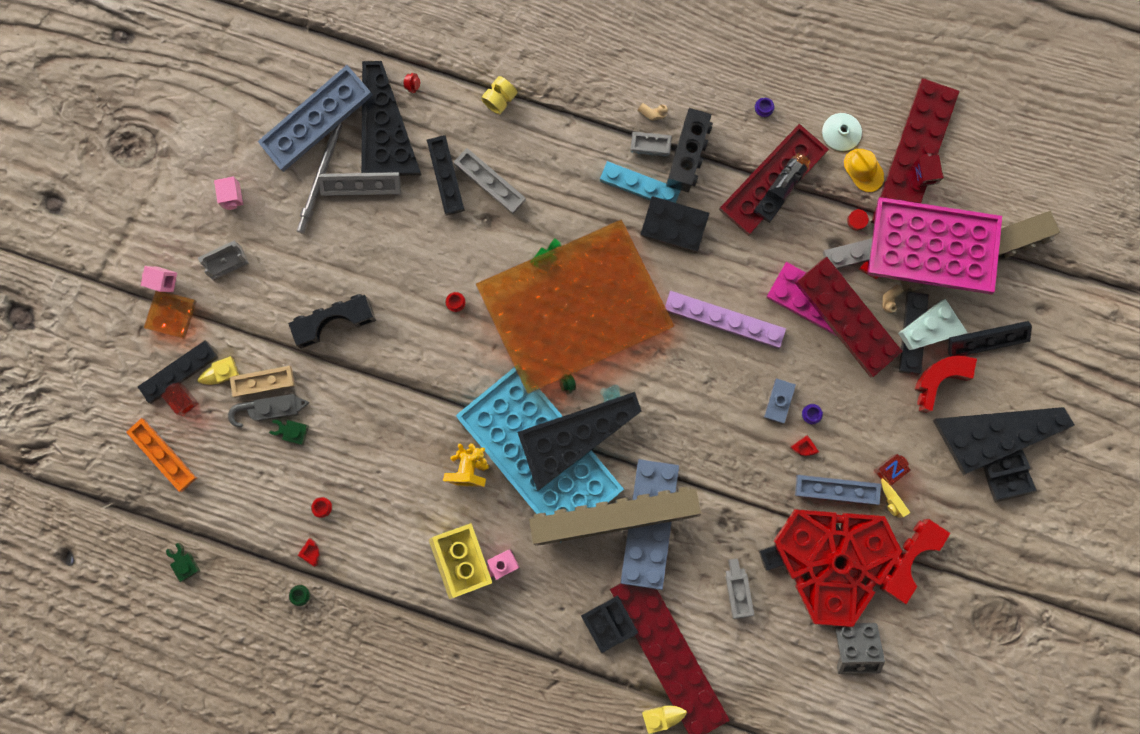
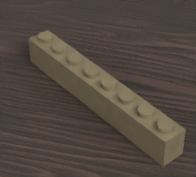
(1016, 237)
(614, 517)

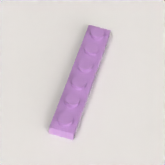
(725, 319)

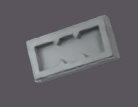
(651, 144)

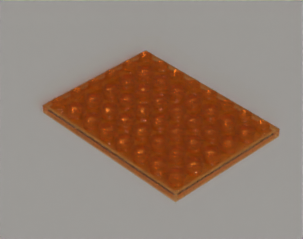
(574, 306)

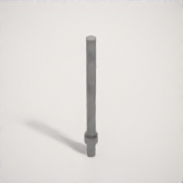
(307, 213)

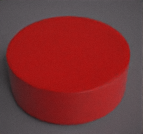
(857, 219)

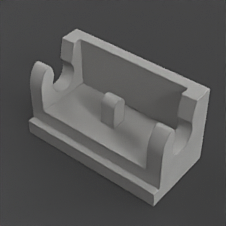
(223, 260)

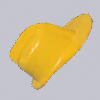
(864, 170)

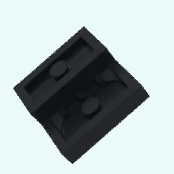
(1009, 477)
(609, 624)

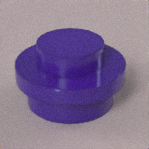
(764, 107)
(812, 414)

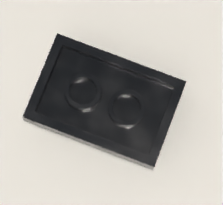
(674, 223)

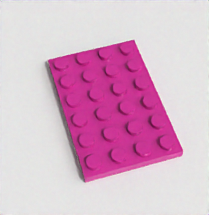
(935, 245)

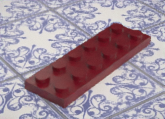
(744, 200)
(848, 317)

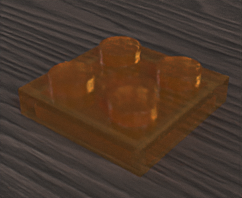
(170, 314)

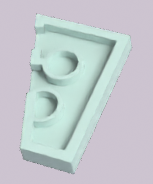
(932, 326)

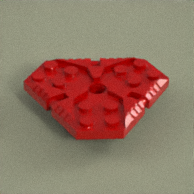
(812, 546)

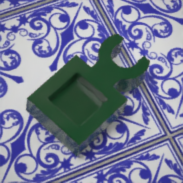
(292, 432)
(184, 565)

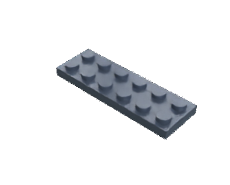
(315, 118)
(648, 545)

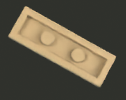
(262, 381)

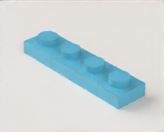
(637, 183)

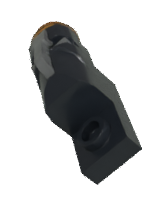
(782, 187)

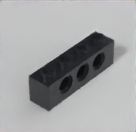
(678, 177)

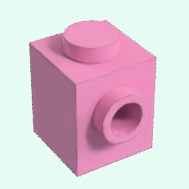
(228, 193)
(158, 279)
(502, 564)

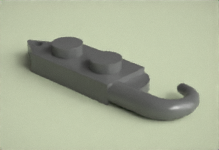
(268, 408)

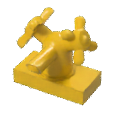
(468, 463)

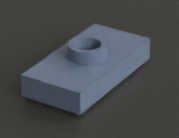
(779, 401)

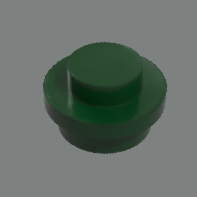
(568, 384)
(299, 595)

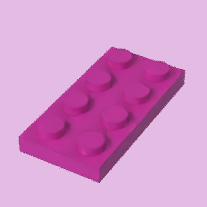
(789, 296)

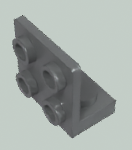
(859, 649)

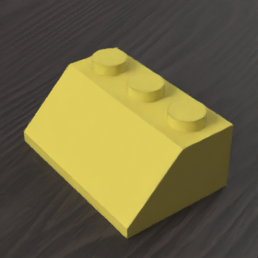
(460, 561)

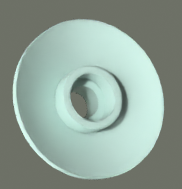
(842, 140)

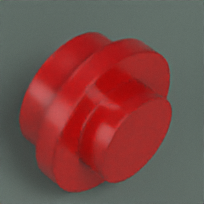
(411, 82)
(455, 302)
(321, 507)

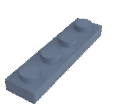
(838, 489)

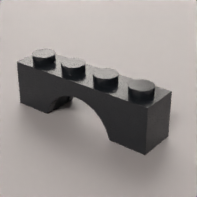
(308, 329)

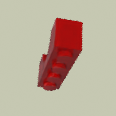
(899, 581)

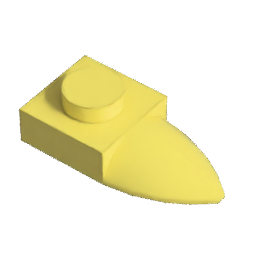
(219, 372)
(895, 504)
(663, 718)

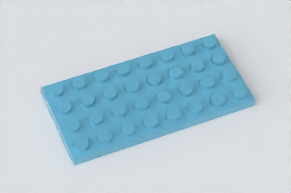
(494, 424)

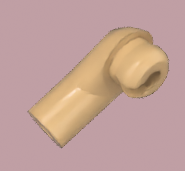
(653, 114)
(889, 299)

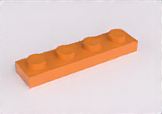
(161, 455)

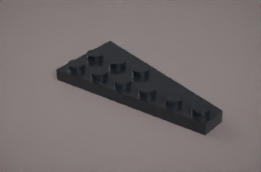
(384, 135)
(990, 437)
(565, 440)

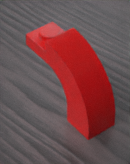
(951, 367)

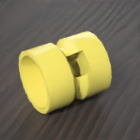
(501, 92)

